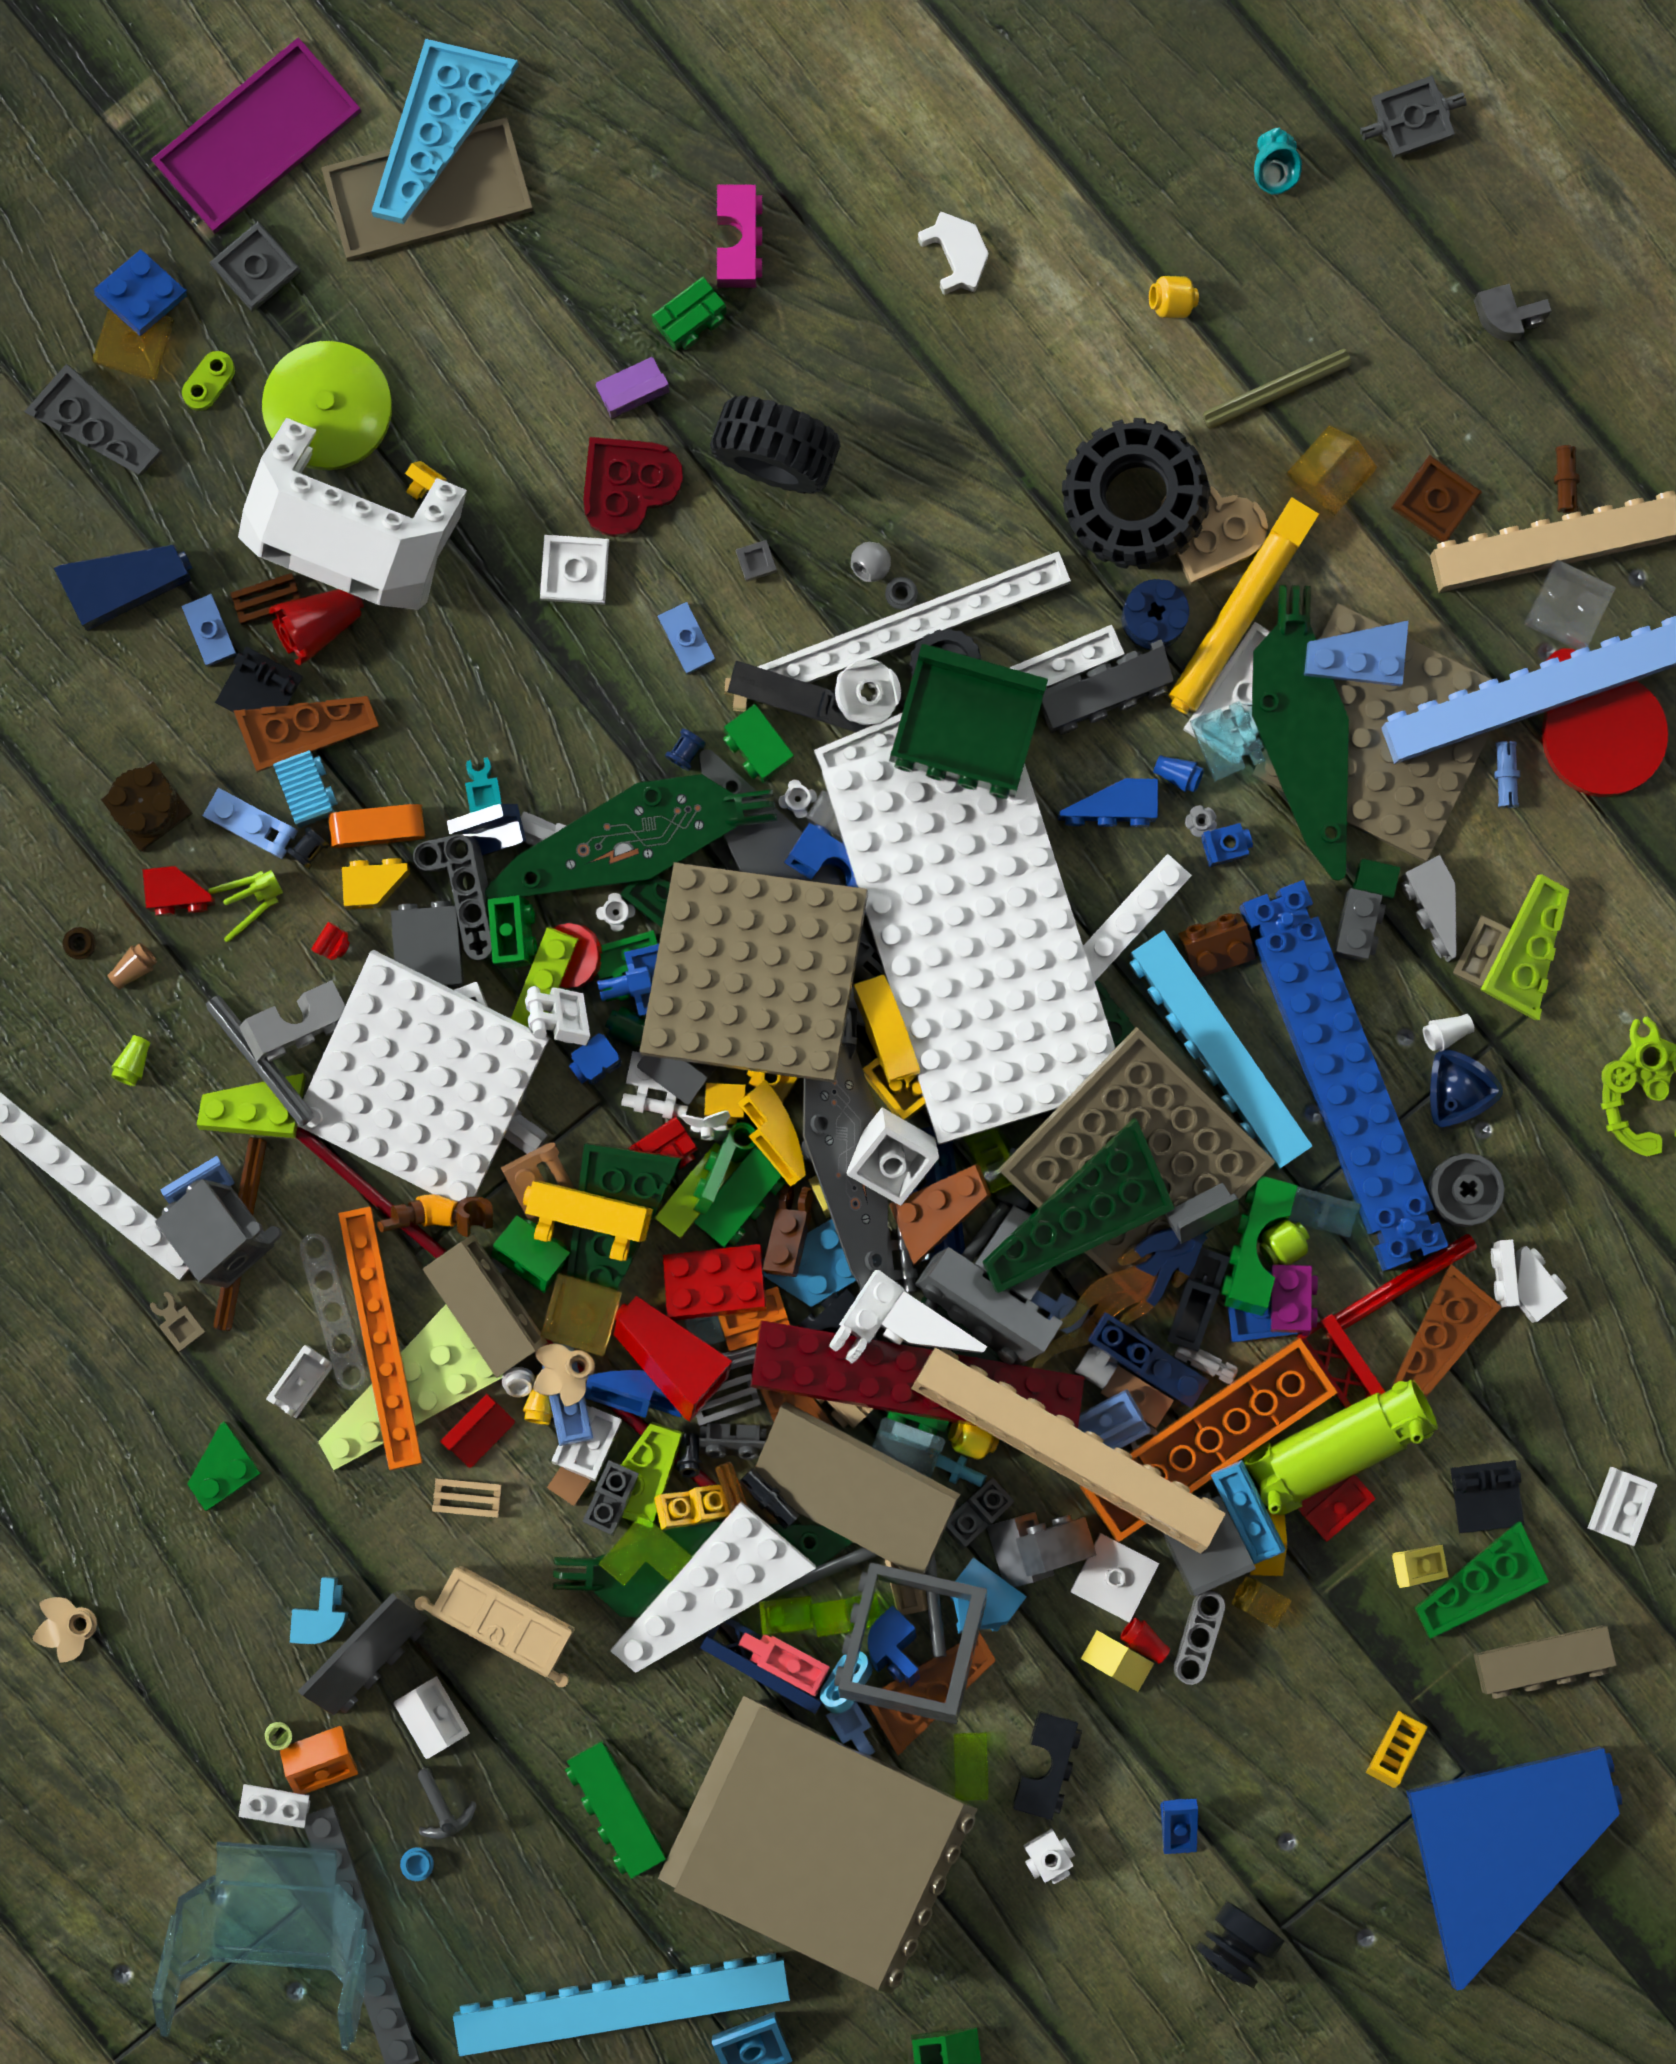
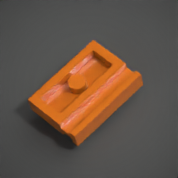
(743, 1328)

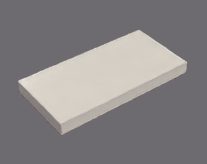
(1234, 683)

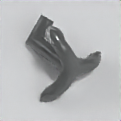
(448, 1824)

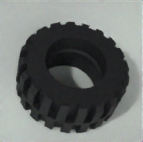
(775, 444)

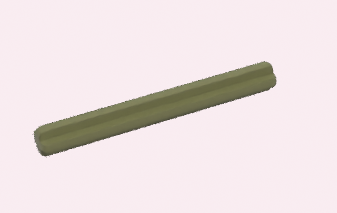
(1276, 388)

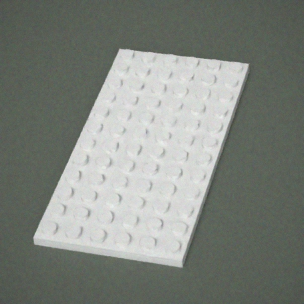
(972, 942)

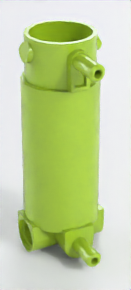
(1340, 1446)

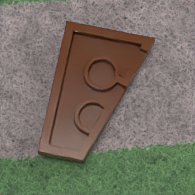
(937, 1209)

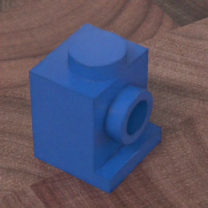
(1218, 853)

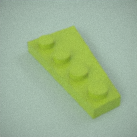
(1525, 957)

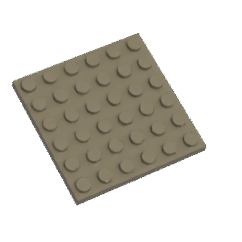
(1410, 799)
(754, 972)
(1184, 1128)

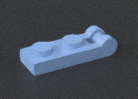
(249, 822)

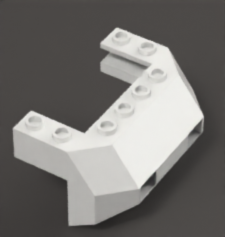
(340, 534)

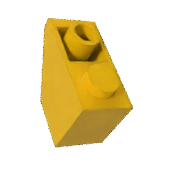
(371, 885)

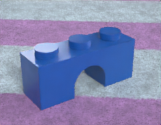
(819, 849)

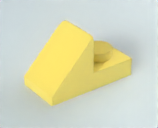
(1420, 1565)

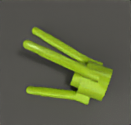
(261, 885)

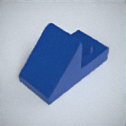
(1179, 1825)

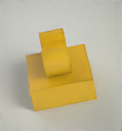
(423, 479)

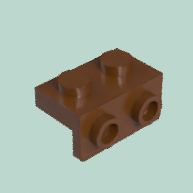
(1217, 944)

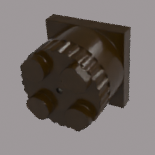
(145, 805)

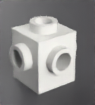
(1042, 1846)

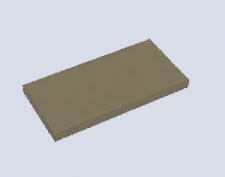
(474, 189)
(855, 1489)

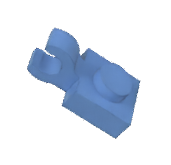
(1058, 1308)
(850, 1726)

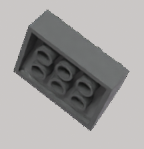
(365, 1653)

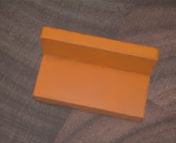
(318, 1761)

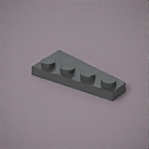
(88, 417)

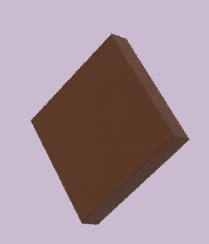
(1436, 499)

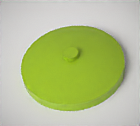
(337, 394)

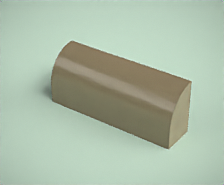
(484, 1305)

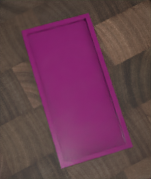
(256, 135)

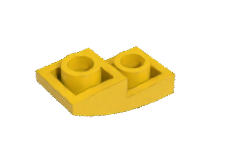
(691, 1507)

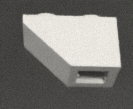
(1536, 1288)

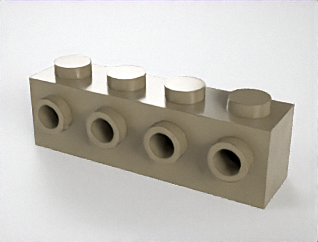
(1545, 1660)

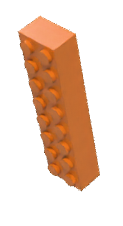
(1227, 1426)

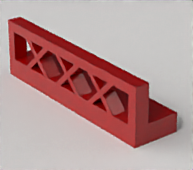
(1350, 1356)

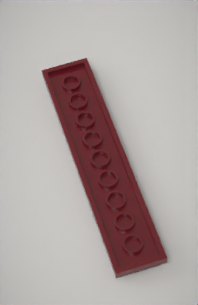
(882, 1377)

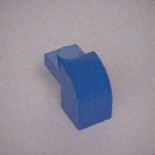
(887, 1640)

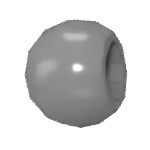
(870, 561)

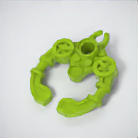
(1654, 1079)

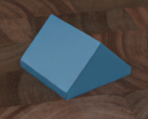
(753, 2043)

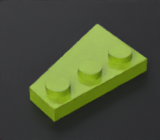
(249, 1110)
(653, 1460)

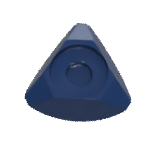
(1460, 1088)

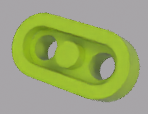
(209, 380)

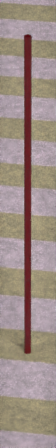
(437, 1250)

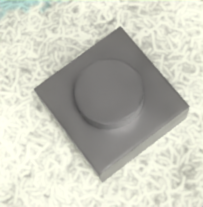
(756, 560)

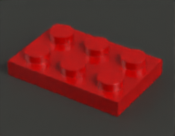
(714, 1282)

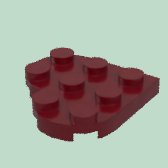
(626, 481)

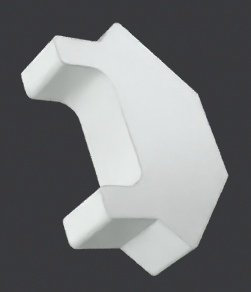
(962, 248)

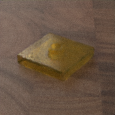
(127, 351)
(581, 1314)

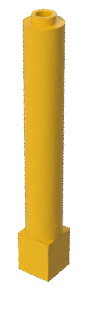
(1242, 606)

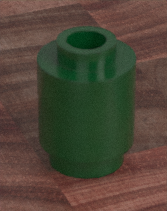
(626, 1027)

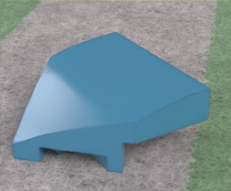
(1002, 1597)

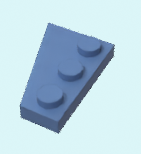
(1361, 656)

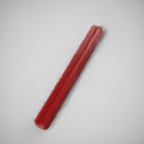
(1405, 1281)

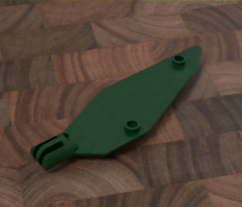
(1303, 731)
(648, 1583)

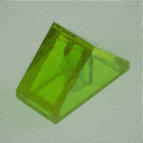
(786, 1615)
(834, 1615)

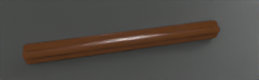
(247, 1193)

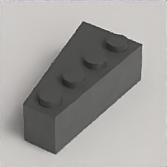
(993, 1318)

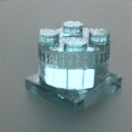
(909, 1445)

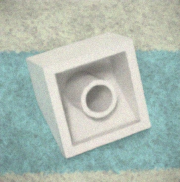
(892, 1156)

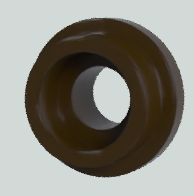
(70, 938)

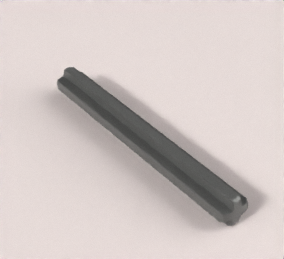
(267, 1070)

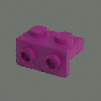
(1293, 1299)

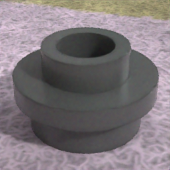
(901, 583)

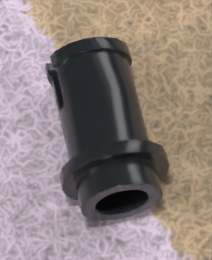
(689, 1462)

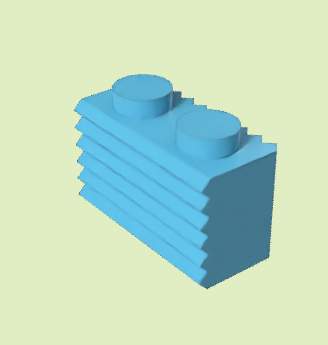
(304, 788)

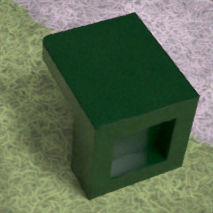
(1376, 878)

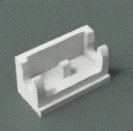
(300, 1381)

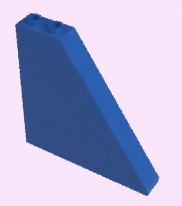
(1504, 1843)

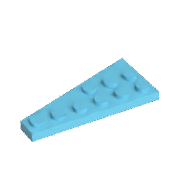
(441, 110)

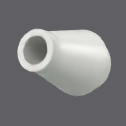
(1447, 1031)

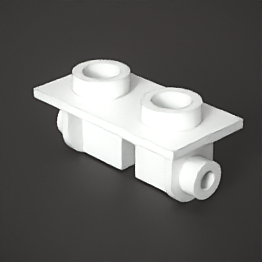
(274, 1806)

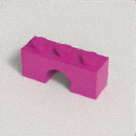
(738, 264)

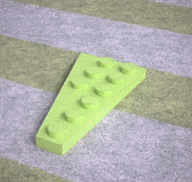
(439, 1373)

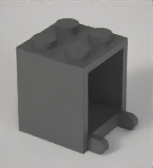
(215, 1233)

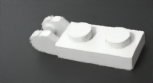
(867, 1313)

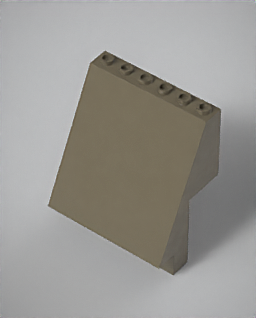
(817, 1845)

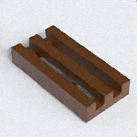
(261, 587)

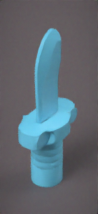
(959, 1470)

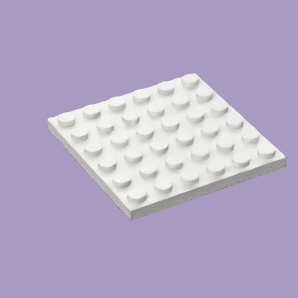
(421, 1079)

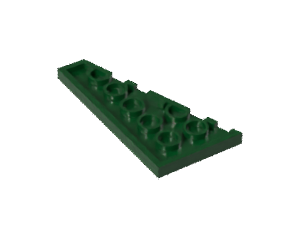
(1099, 1202)

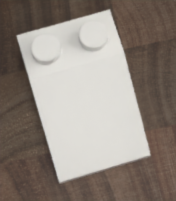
(921, 1326)

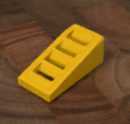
(1383, 1774)

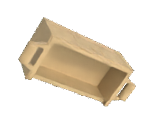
(502, 1622)

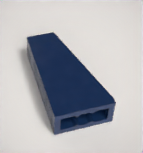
(121, 582)

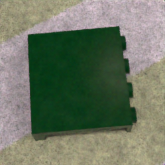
(968, 721)

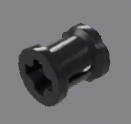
(308, 848)

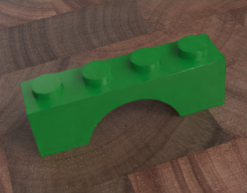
(1250, 1282)

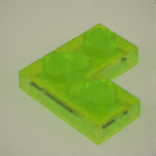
(644, 1543)

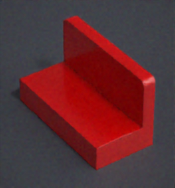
(478, 1431)

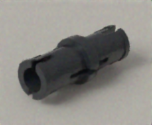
(769, 1498)

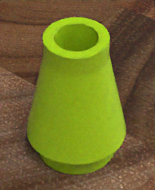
(131, 1062)

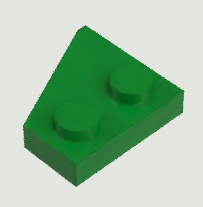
(222, 1469)

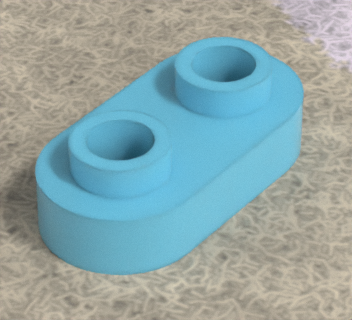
(829, 1693)

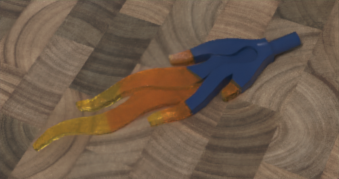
(1123, 1288)

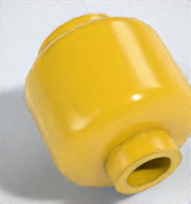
(1173, 297)
(971, 1440)

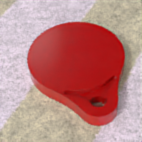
(1606, 740)

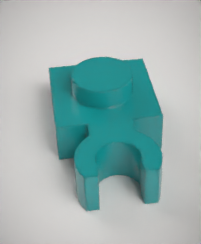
(482, 791)

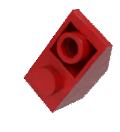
(171, 890)

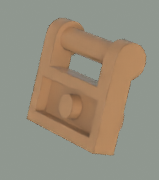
(525, 1170)

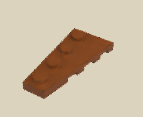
(1448, 1329)
(933, 1685)

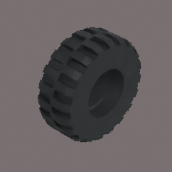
(1126, 448)

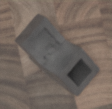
(1503, 318)

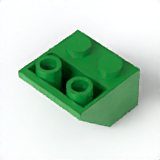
(947, 2047)

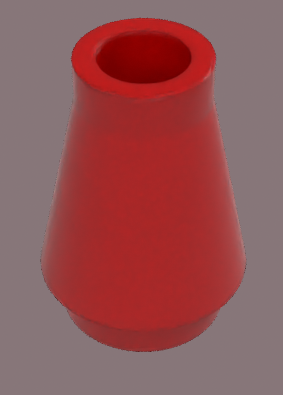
(1143, 1640)

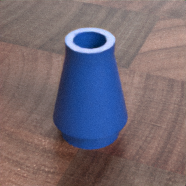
(1181, 773)

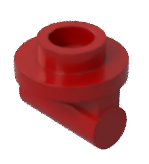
(331, 942)

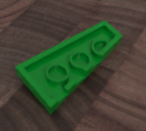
(1489, 1580)

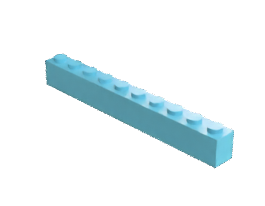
(622, 2005)

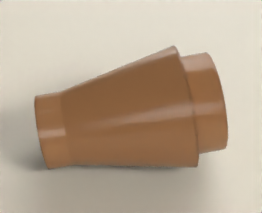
(133, 965)

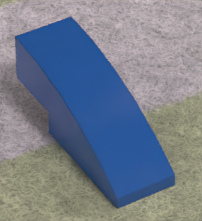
(628, 1391)

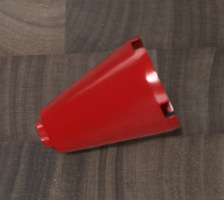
(314, 621)

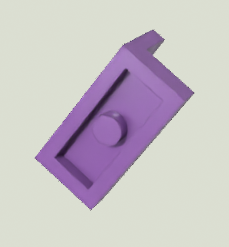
(632, 387)

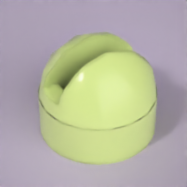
(282, 1740)

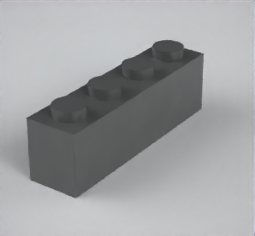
(1107, 689)

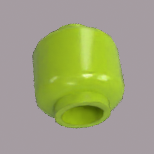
(1284, 1243)

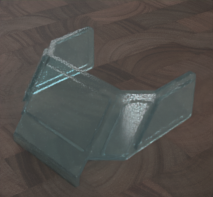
(268, 1911)

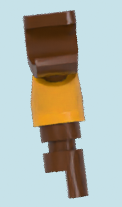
(441, 1211)

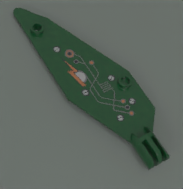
(632, 836)

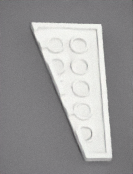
(724, 1577)

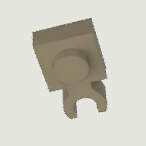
(180, 1326)

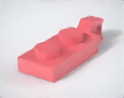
(786, 1662)

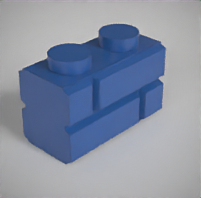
(594, 1060)

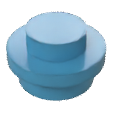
(417, 1864)

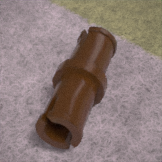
(1566, 479)

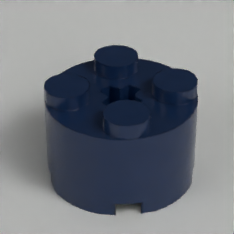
(1163, 598)

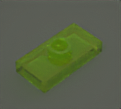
(971, 1766)

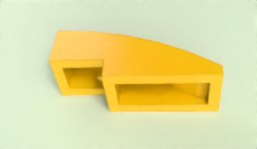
(886, 1028)
(775, 1132)

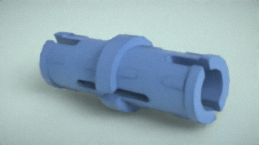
(1507, 774)

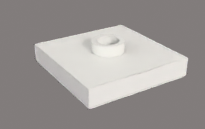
(574, 569)
(1114, 1578)

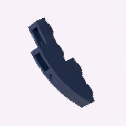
(1147, 1360)

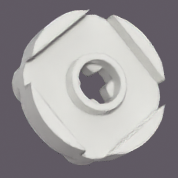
(849, 688)

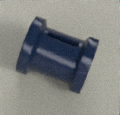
(685, 749)

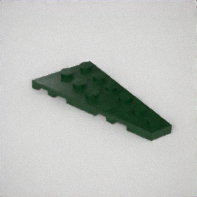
(623, 1176)

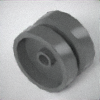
(1484, 1187)

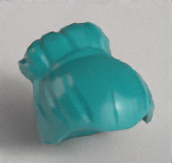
(1277, 162)

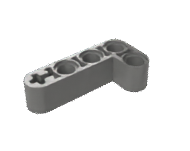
(464, 899)

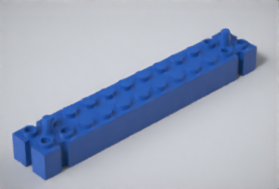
(1343, 1075)

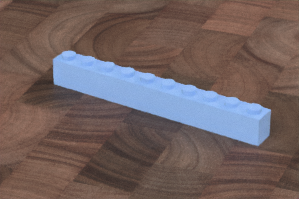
(1531, 692)

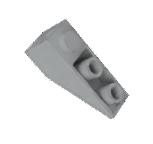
(1435, 897)

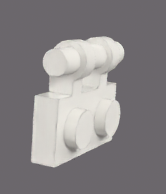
(567, 1015)
(641, 1102)

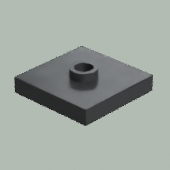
(255, 266)

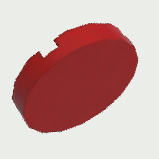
(586, 957)

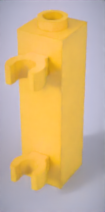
(587, 1211)

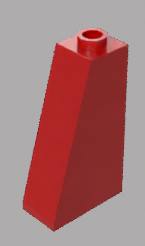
(671, 1356)

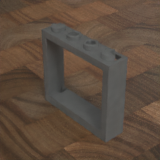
(897, 1701)

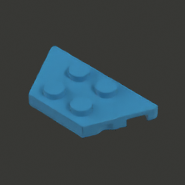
(821, 1268)

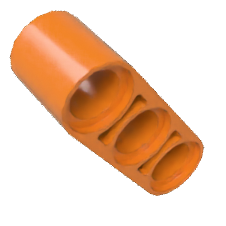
(376, 826)

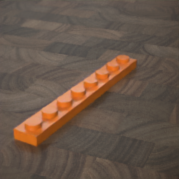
(380, 1338)

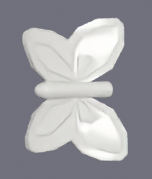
(710, 1128)

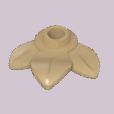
(558, 1373)
(61, 1630)

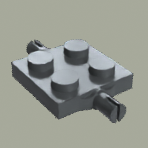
(1413, 116)

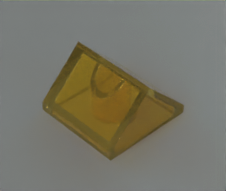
(1333, 468)

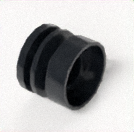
(1239, 1945)

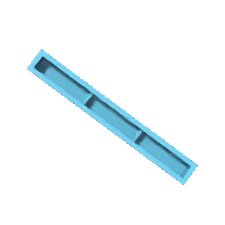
(1219, 1049)

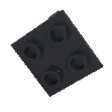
(257, 683)
(1487, 1496)

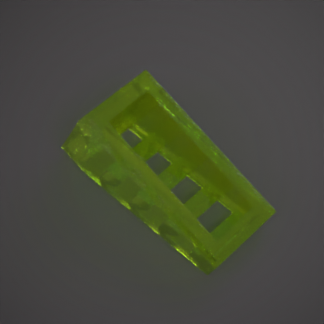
(993, 1177)

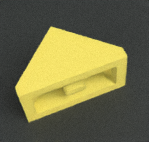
(1117, 1661)

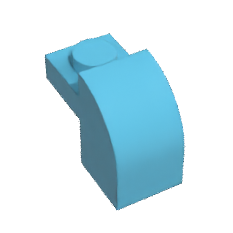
(320, 1625)

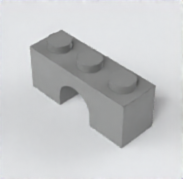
(270, 1035)

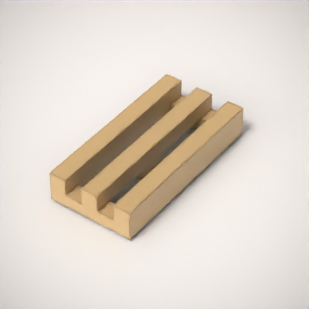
(438, 1495)

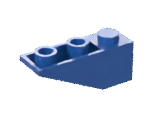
(1124, 801)

